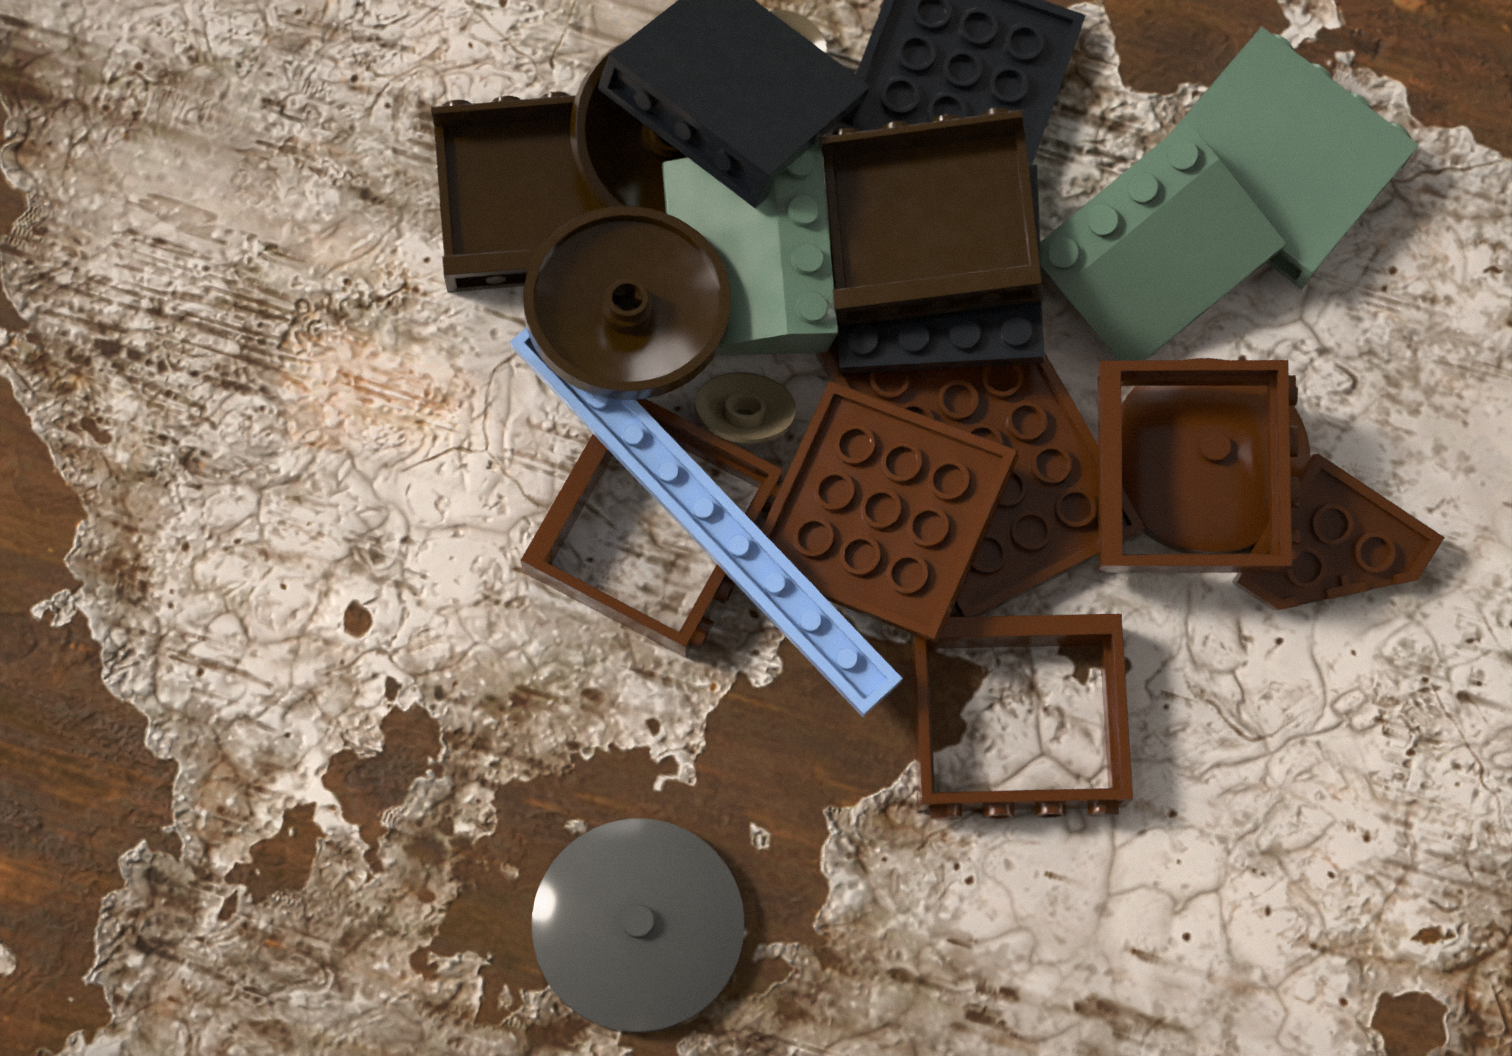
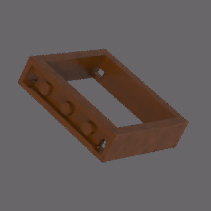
(1282, 444)
(579, 487)
(1028, 632)

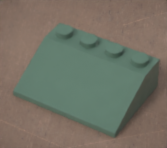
(1159, 246)
(771, 254)

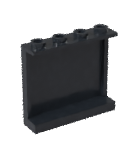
(731, 89)

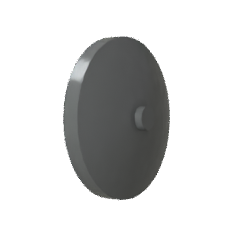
(638, 925)

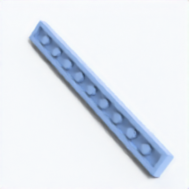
(728, 538)

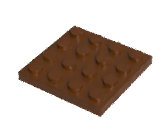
(887, 508)

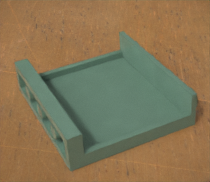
(1298, 148)

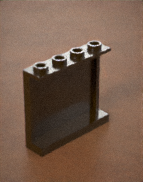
(504, 185)
(931, 217)

